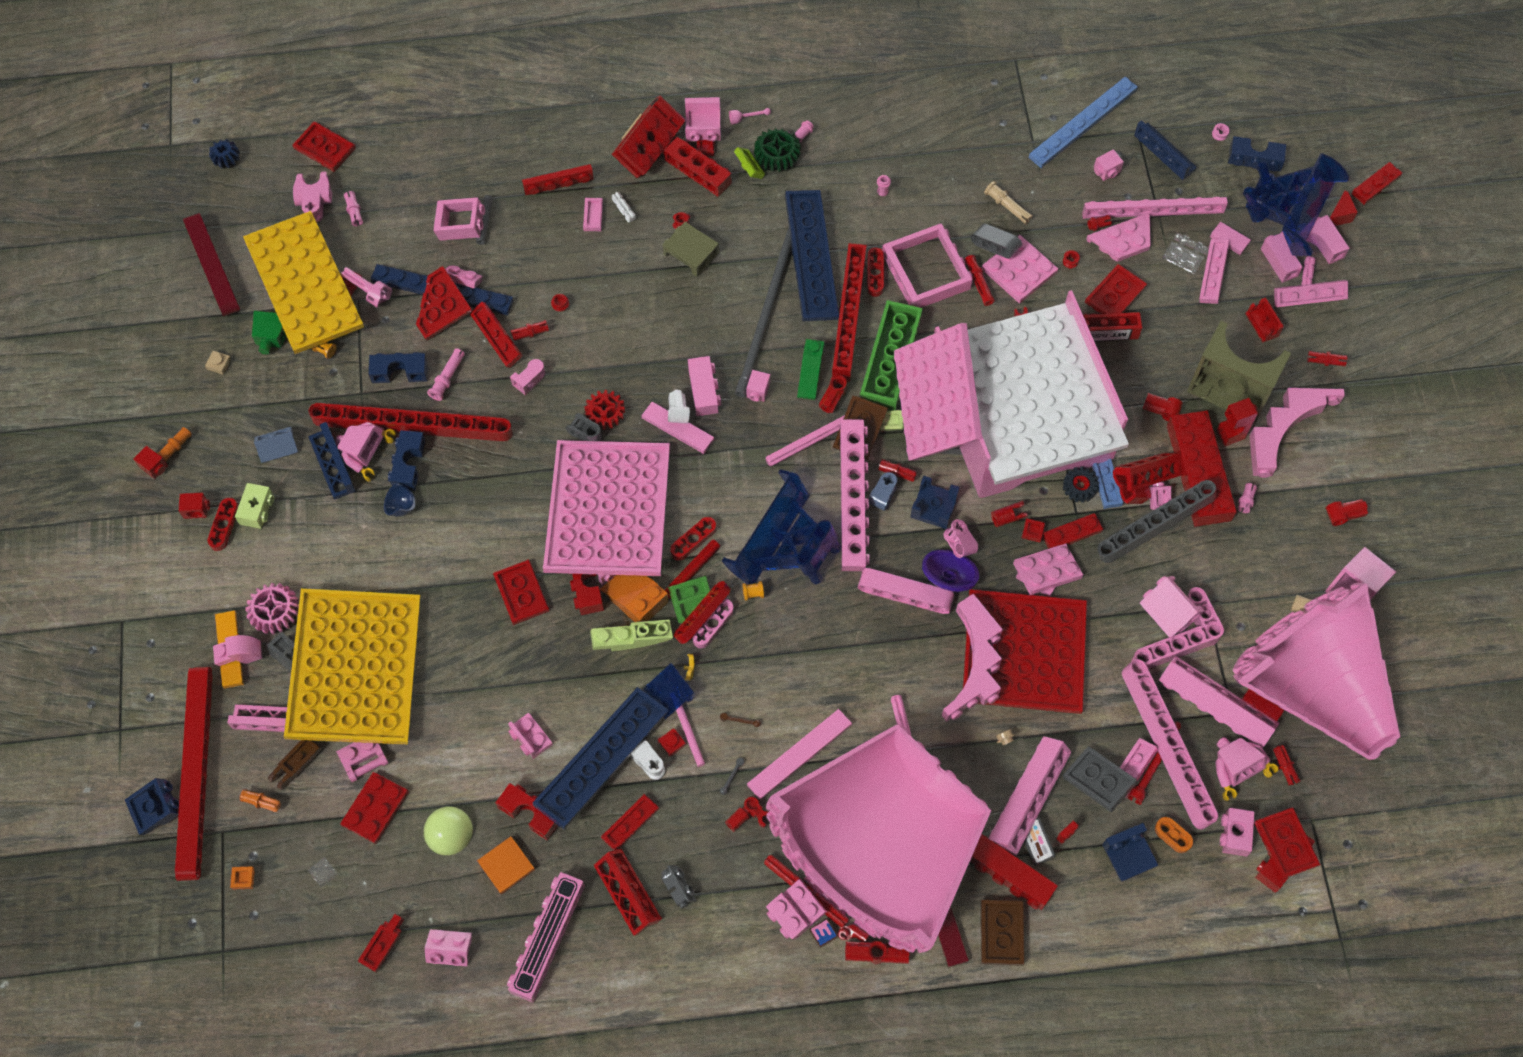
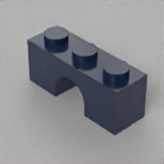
(1244, 155)
(383, 365)
(408, 445)

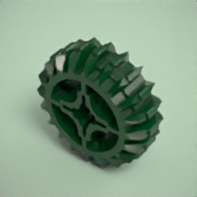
(767, 154)

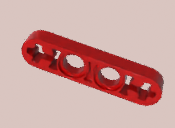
(702, 612)

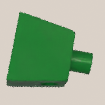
(267, 331)

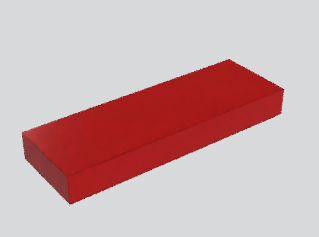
(629, 823)

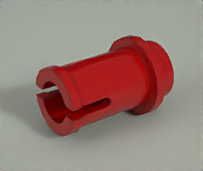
(1095, 223)

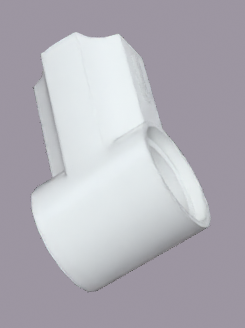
(677, 408)

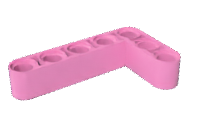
(1184, 639)

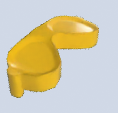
(690, 668)

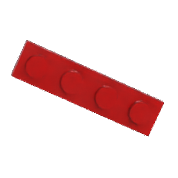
(557, 179)
(496, 334)

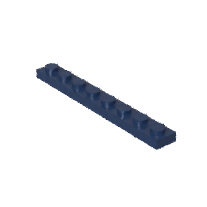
(417, 284)

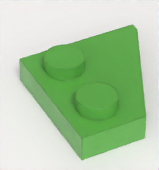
(687, 596)

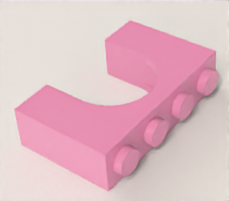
(1322, 235)

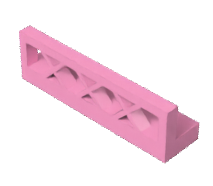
(258, 723)

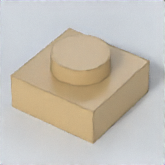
(218, 362)

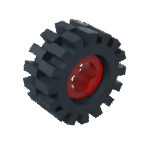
(1089, 481)

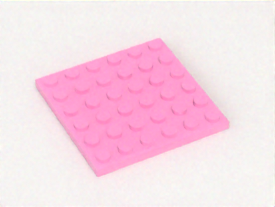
(938, 393)

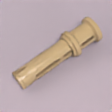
(1002, 197)

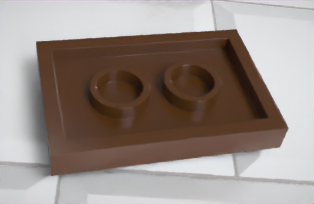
(873, 418)
(1002, 932)

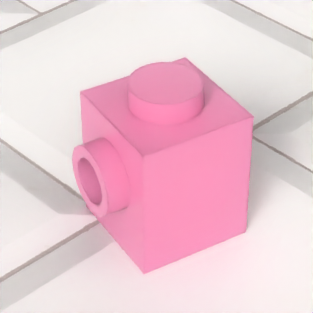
(1108, 165)

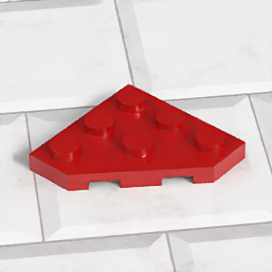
(440, 304)

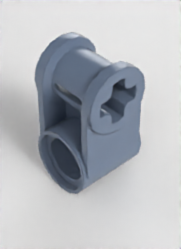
(883, 493)

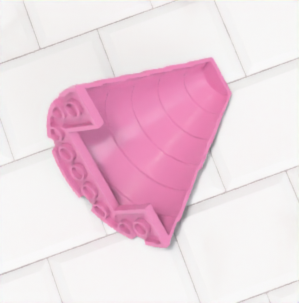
(1327, 670)

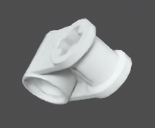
(647, 758)

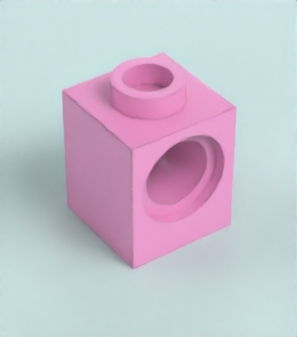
(758, 386)

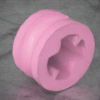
(1215, 133)

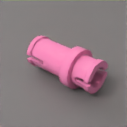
(1246, 500)

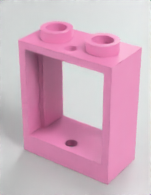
(470, 230)

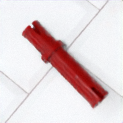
(979, 280)

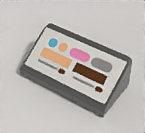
(1038, 844)

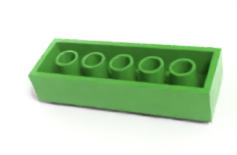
(896, 330)

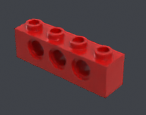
(708, 175)

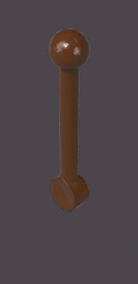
(724, 717)

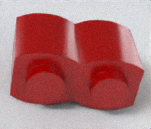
(1131, 497)

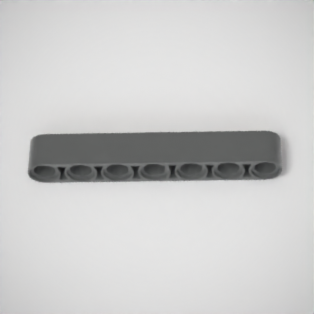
(1161, 513)

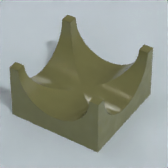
(1226, 378)

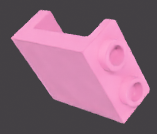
(703, 119)
(1170, 606)

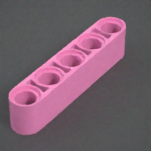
(906, 591)

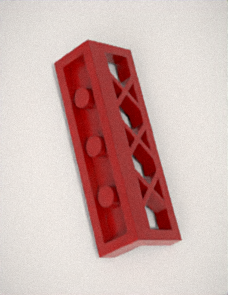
(1151, 465)
(629, 888)

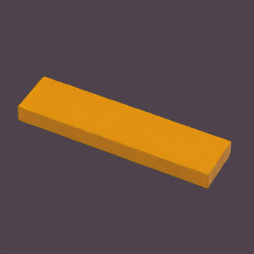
(226, 627)

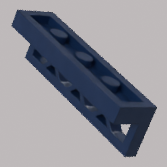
(1164, 150)
(336, 457)

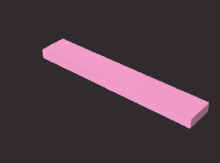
(799, 754)

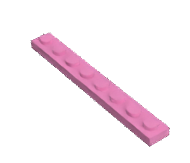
(1155, 207)

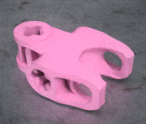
(312, 196)

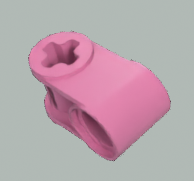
(960, 540)

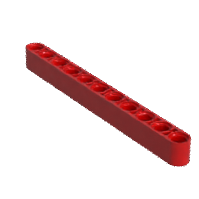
(420, 420)
(193, 774)

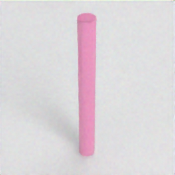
(690, 736)

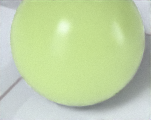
(448, 830)

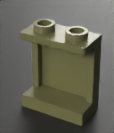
(691, 248)

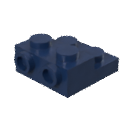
(152, 805)

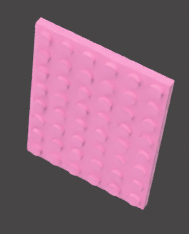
(607, 508)

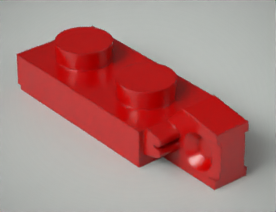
(381, 944)

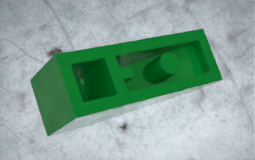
(810, 369)

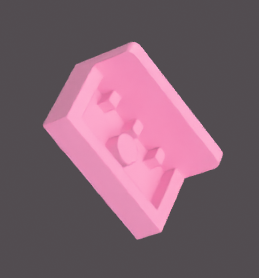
(448, 947)

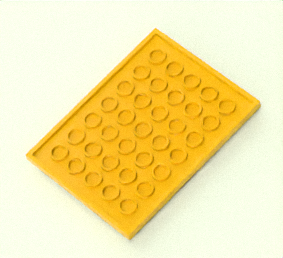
(353, 667)

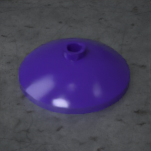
(949, 571)

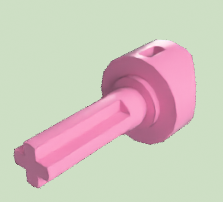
(375, 292)

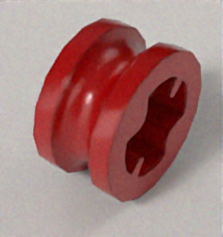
(1067, 263)

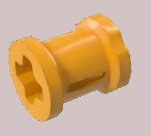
(326, 348)
(753, 590)

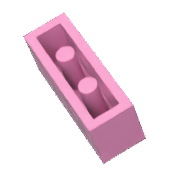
(703, 386)

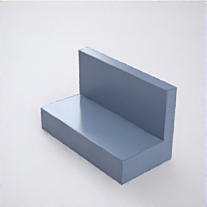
(275, 444)

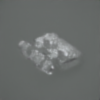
(1183, 257)

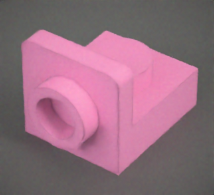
(1159, 495)

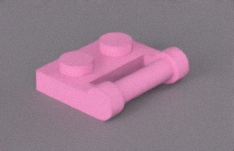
(358, 753)

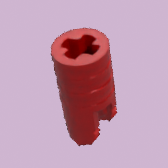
(1006, 514)

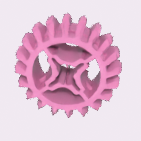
(265, 601)

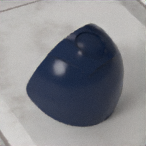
(399, 501)

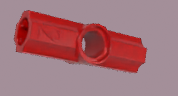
(862, 952)

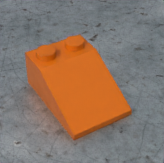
(636, 596)

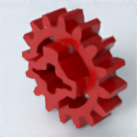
(604, 401)

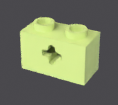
(254, 505)

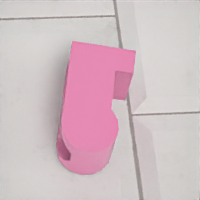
(529, 377)

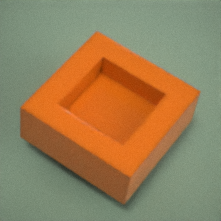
(242, 878)

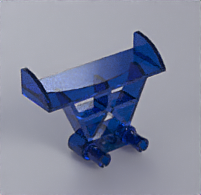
(1266, 202)
(773, 529)

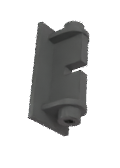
(675, 878)

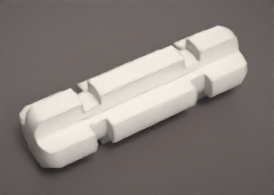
(623, 207)

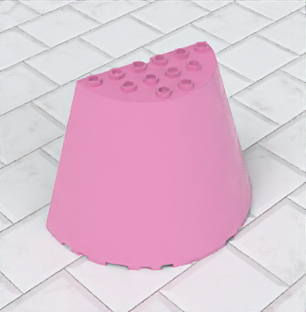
(882, 836)

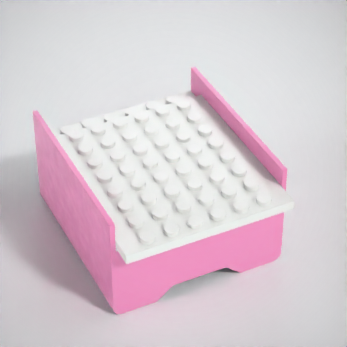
(1040, 399)

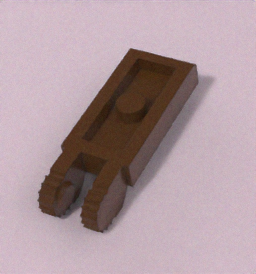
(294, 762)

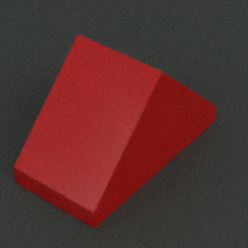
(1344, 210)

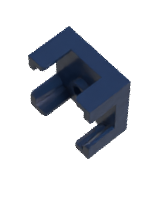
(934, 503)

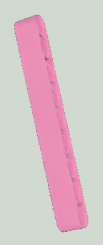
(1174, 755)

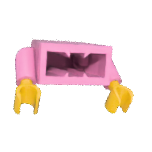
(360, 444)
(1239, 762)

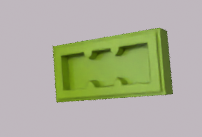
(749, 163)

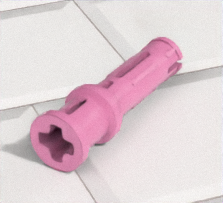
(443, 381)

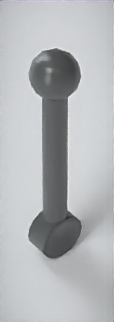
(739, 762)

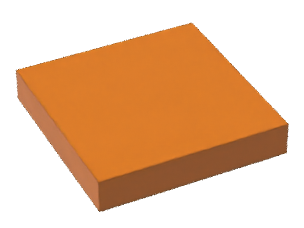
(506, 865)

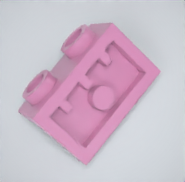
(530, 735)

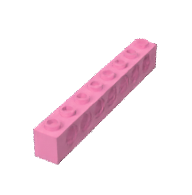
(848, 430)

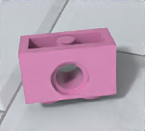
(1243, 821)

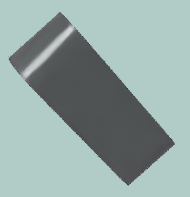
(996, 241)

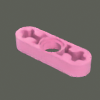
(709, 637)

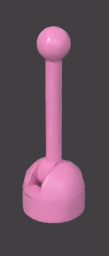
(736, 116)

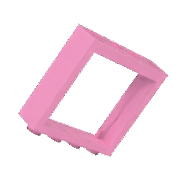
(937, 294)

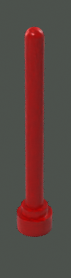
(1138, 792)

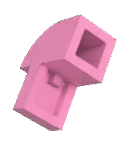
(237, 648)

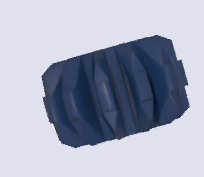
(224, 153)

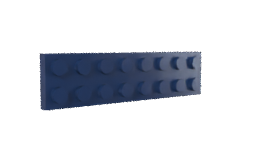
(811, 255)
(600, 758)

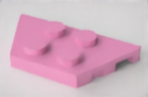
(1124, 238)

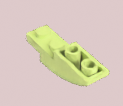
(633, 636)

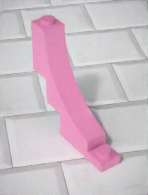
(1298, 405)

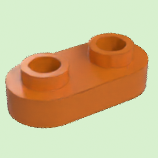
(1174, 833)

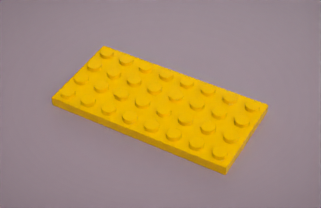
(303, 282)

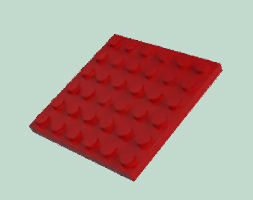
(1038, 649)

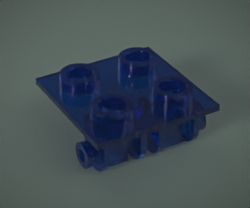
(669, 689)

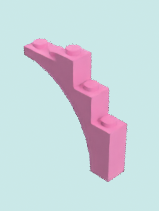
(982, 632)

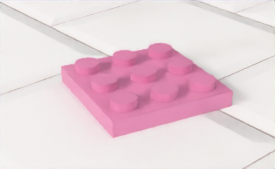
(1022, 272)

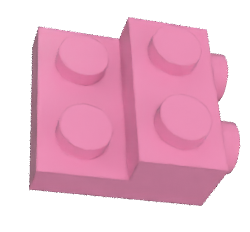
(795, 910)

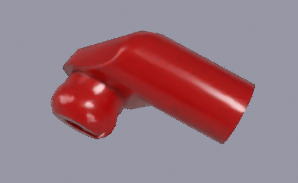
(852, 931)

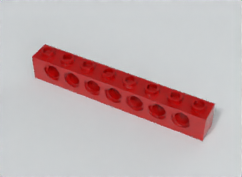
(849, 311)

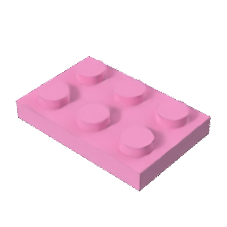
(1048, 569)

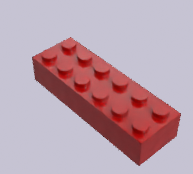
(1201, 461)

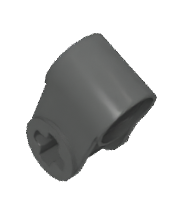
(583, 427)

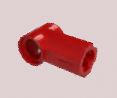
(833, 395)
(1163, 406)
(1342, 512)

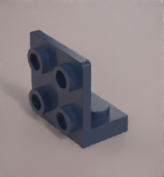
(1130, 852)

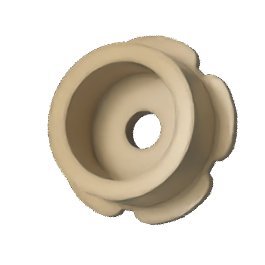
(1005, 737)

